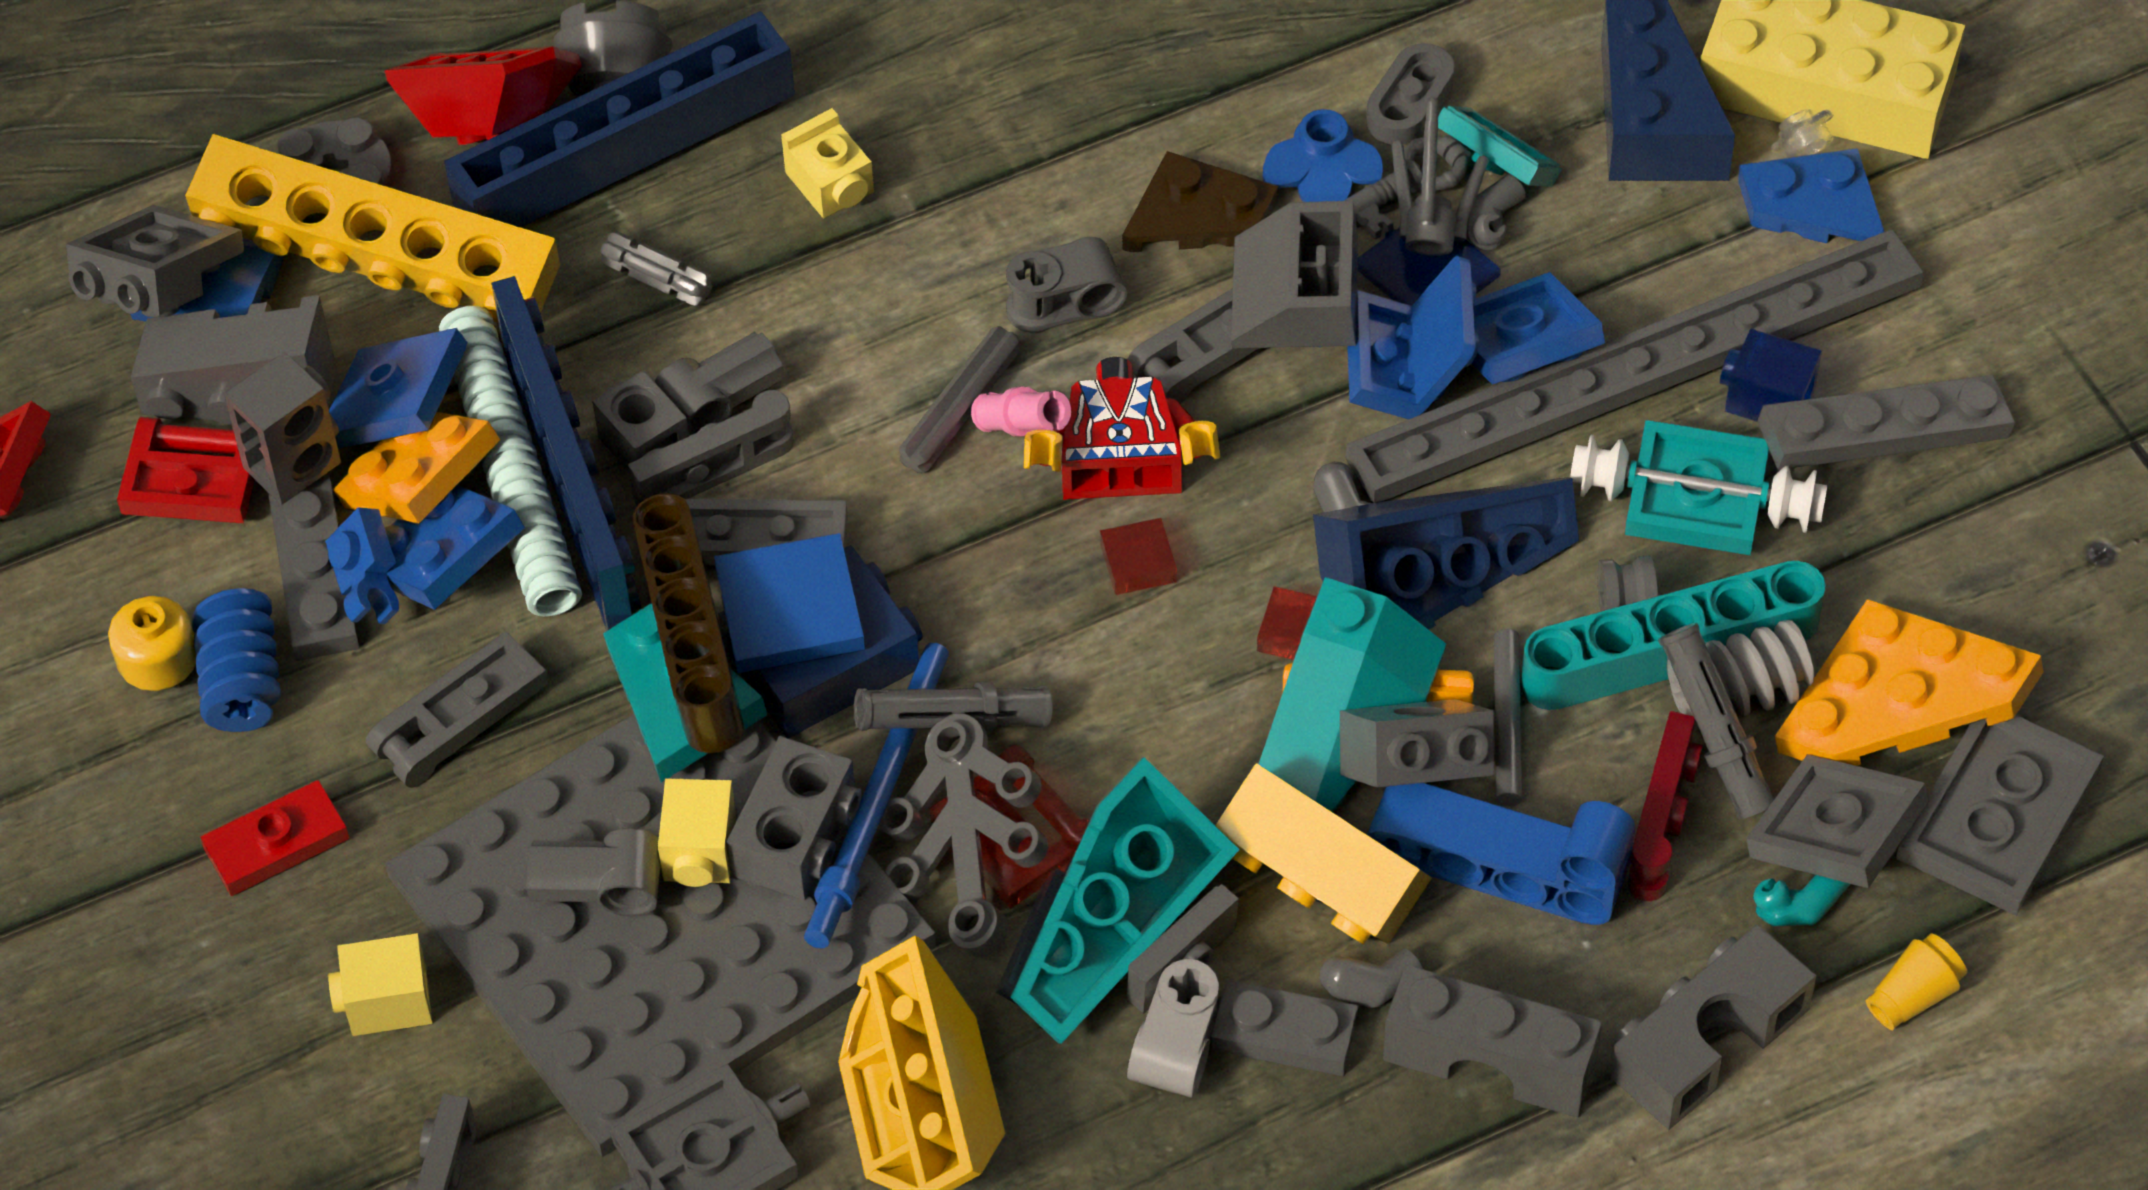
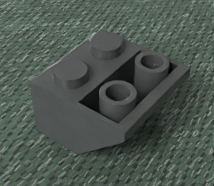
(1297, 278)

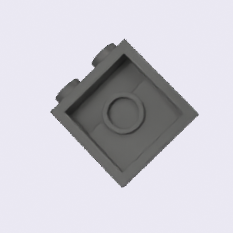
(150, 260)

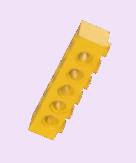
(238, 172)

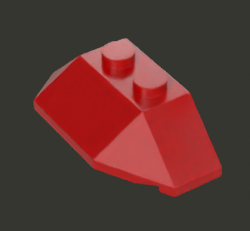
(482, 91)

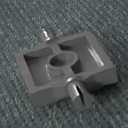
(710, 1138)

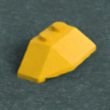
(917, 1075)

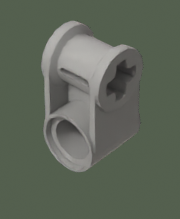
(1176, 1035)

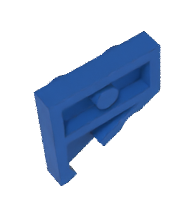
(1811, 196)

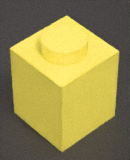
(695, 831)
(382, 985)

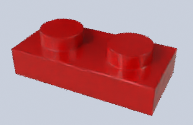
(19, 450)

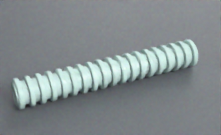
(513, 466)

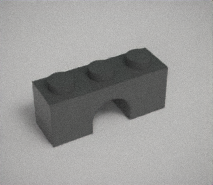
(1745, 987)
(1537, 1046)

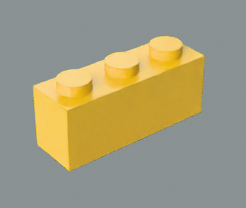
(1321, 857)

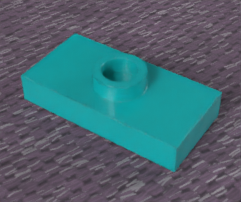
(1501, 147)

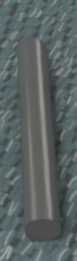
(1507, 718)

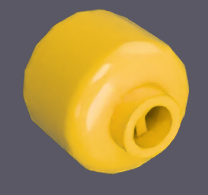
(152, 643)

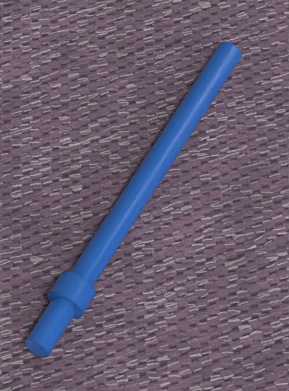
(840, 882)

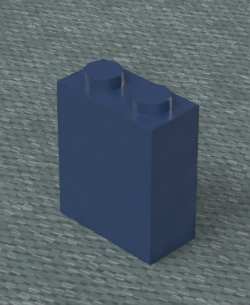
(815, 689)

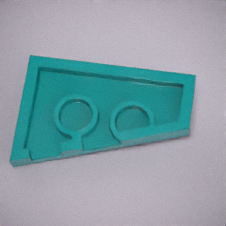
(645, 680)

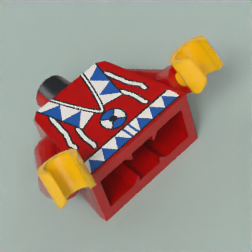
(1121, 437)

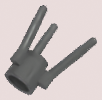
(1431, 224)

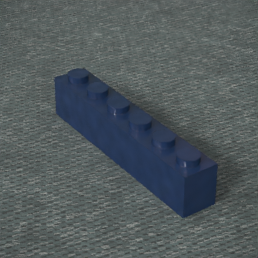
(624, 125)

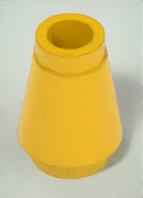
(1917, 981)

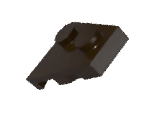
(1197, 205)

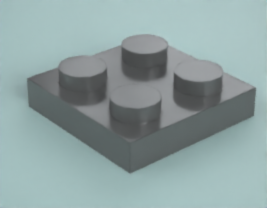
(1837, 820)

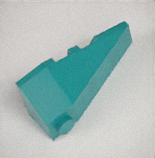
(1350, 656)
(1126, 885)

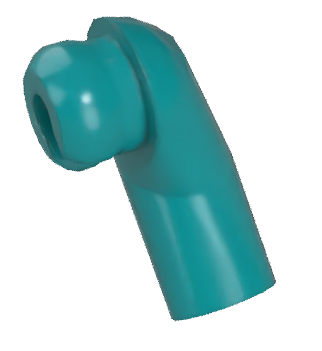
(1797, 907)

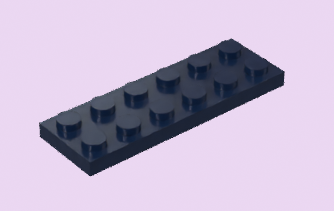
(566, 457)

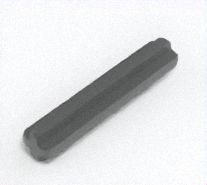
(956, 400)

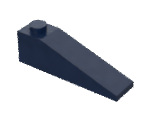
(1446, 546)

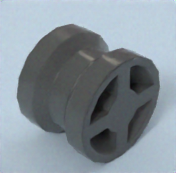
(1625, 582)

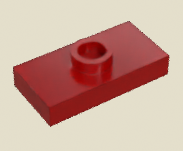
(274, 837)

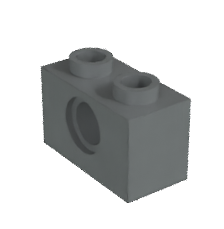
(1416, 743)

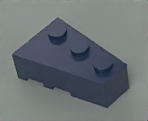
(1658, 100)

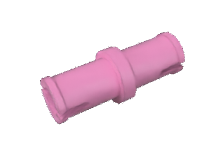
(1021, 411)

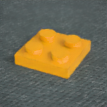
(416, 470)

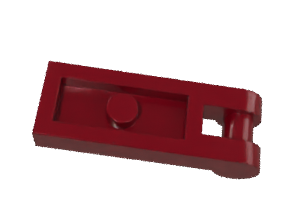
(1663, 808)

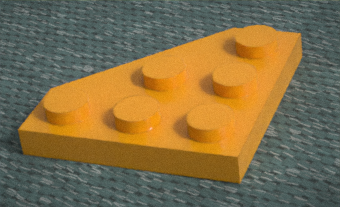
(1904, 687)

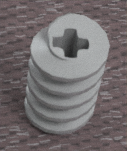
(1756, 667)

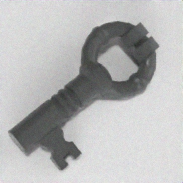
(1385, 190)

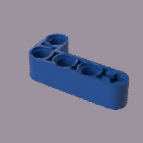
(1511, 853)

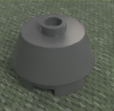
(611, 42)

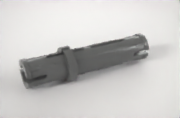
(926, 707)
(1727, 743)

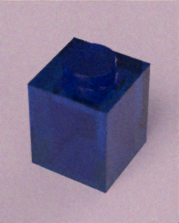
(1768, 373)

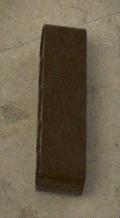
(688, 623)

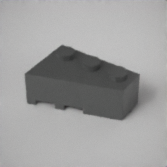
(198, 357)

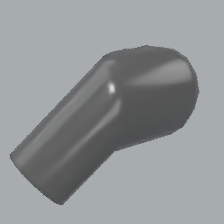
(1485, 221)
(1335, 487)
(1365, 982)

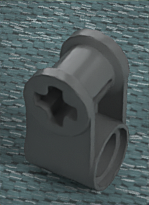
(1069, 282)

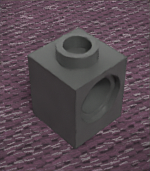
(637, 418)

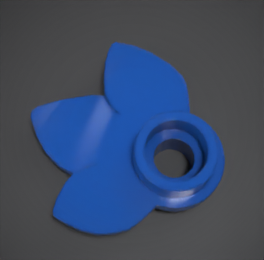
(1322, 168)

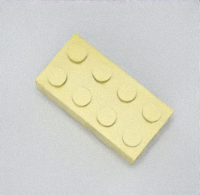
(1864, 61)

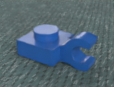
(360, 561)

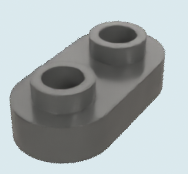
(1400, 99)

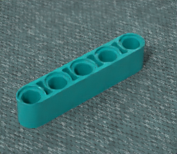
(1634, 630)

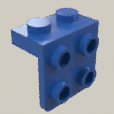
(1413, 351)

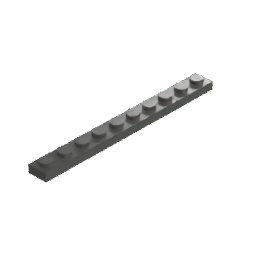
(1630, 366)

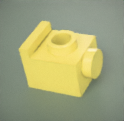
(827, 164)

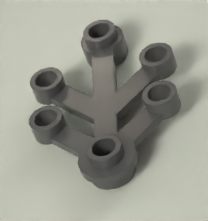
(960, 827)

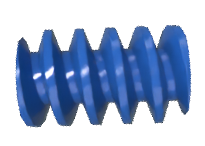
(236, 660)

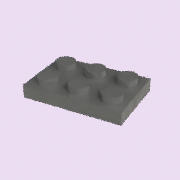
(2000, 810)

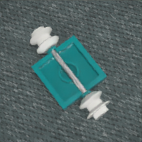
(1697, 486)

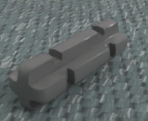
(656, 268)

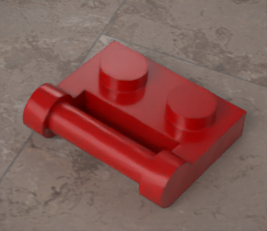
(184, 483)

